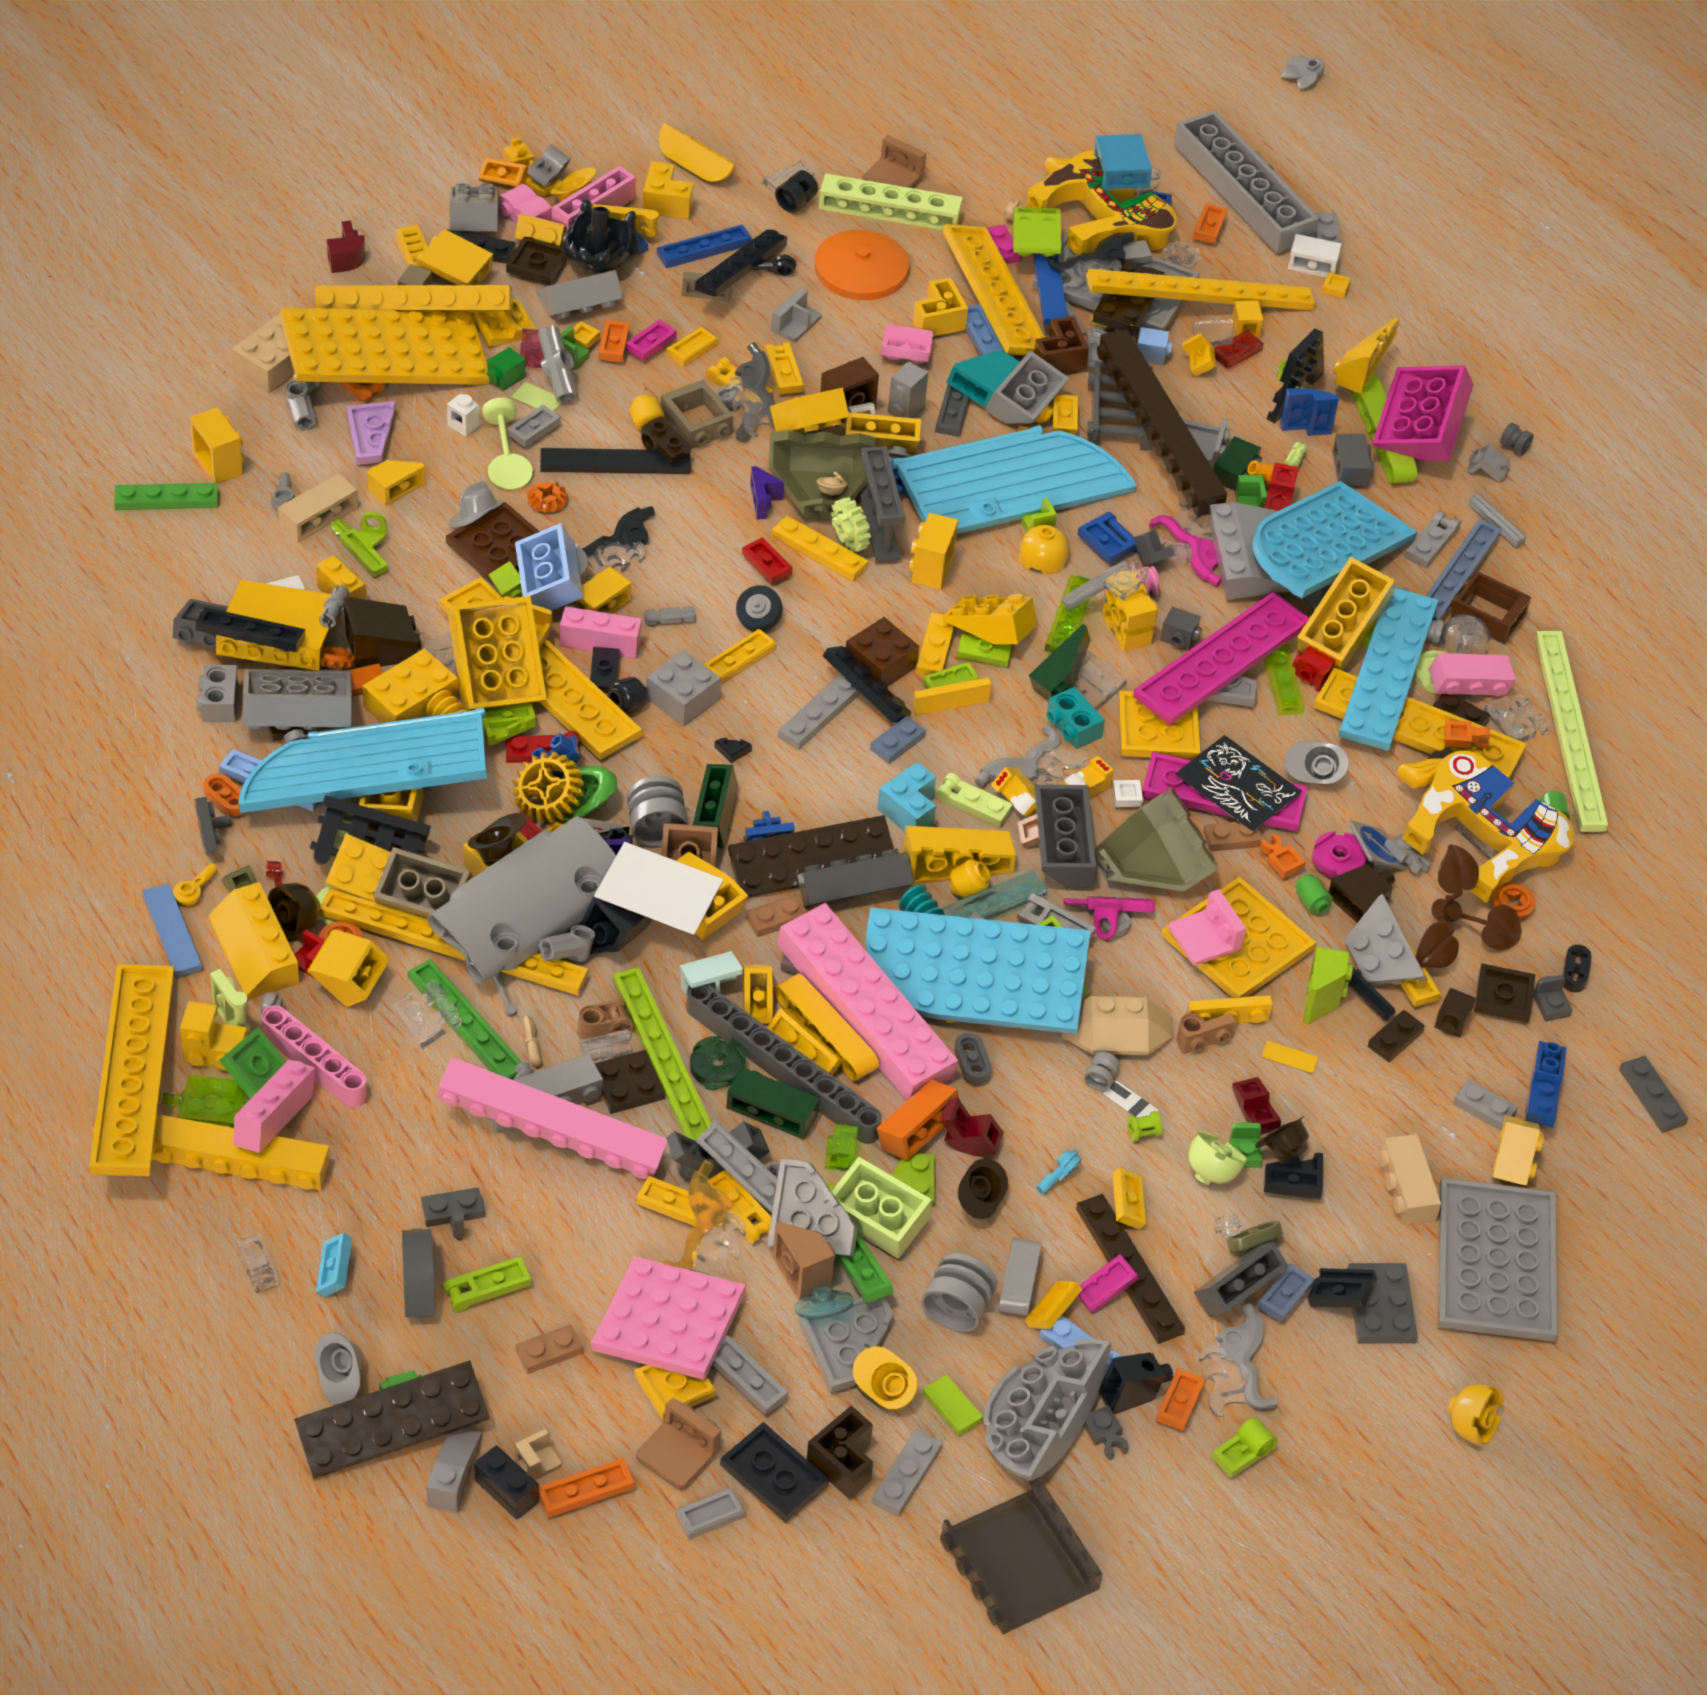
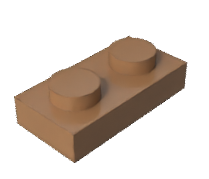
(1231, 836)
(774, 915)
(549, 1349)

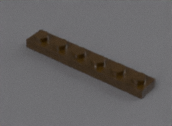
(1145, 1292)

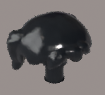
(600, 241)

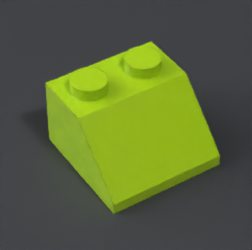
(1326, 982)

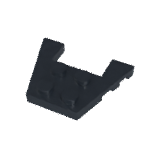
(1302, 365)

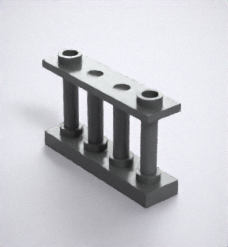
(1094, 428)
(881, 503)

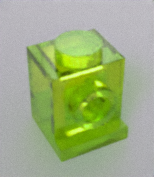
(841, 1148)

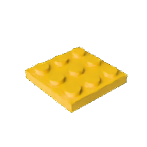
(1146, 732)

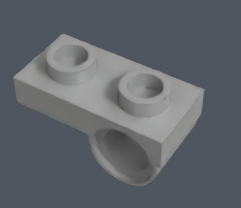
(549, 165)

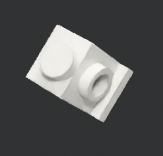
(463, 409)

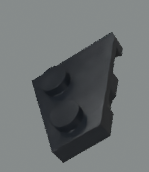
(1295, 1177)

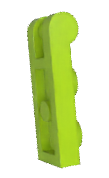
(487, 1283)

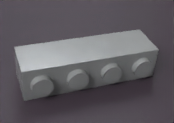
(572, 1081)

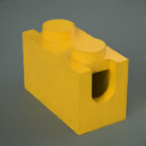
(605, 592)

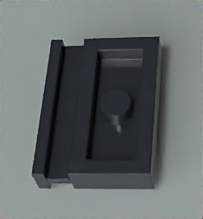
(1342, 1288)

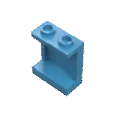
(1123, 161)

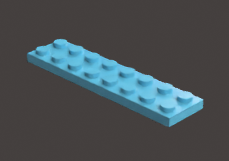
(1388, 669)

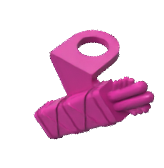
(1109, 908)

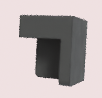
(1151, 549)

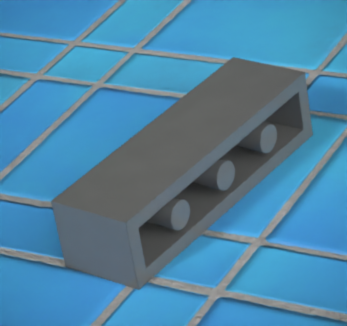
(856, 878)

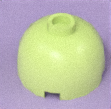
(1214, 1160)

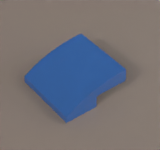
(1309, 411)

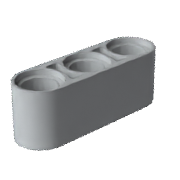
(1020, 1276)

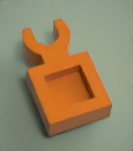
(1282, 859)

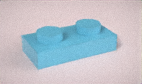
(334, 1264)

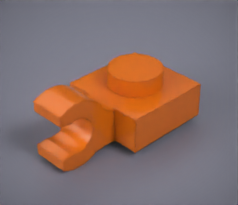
(1463, 735)

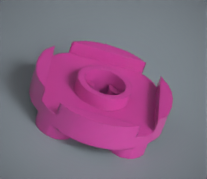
(1329, 863)

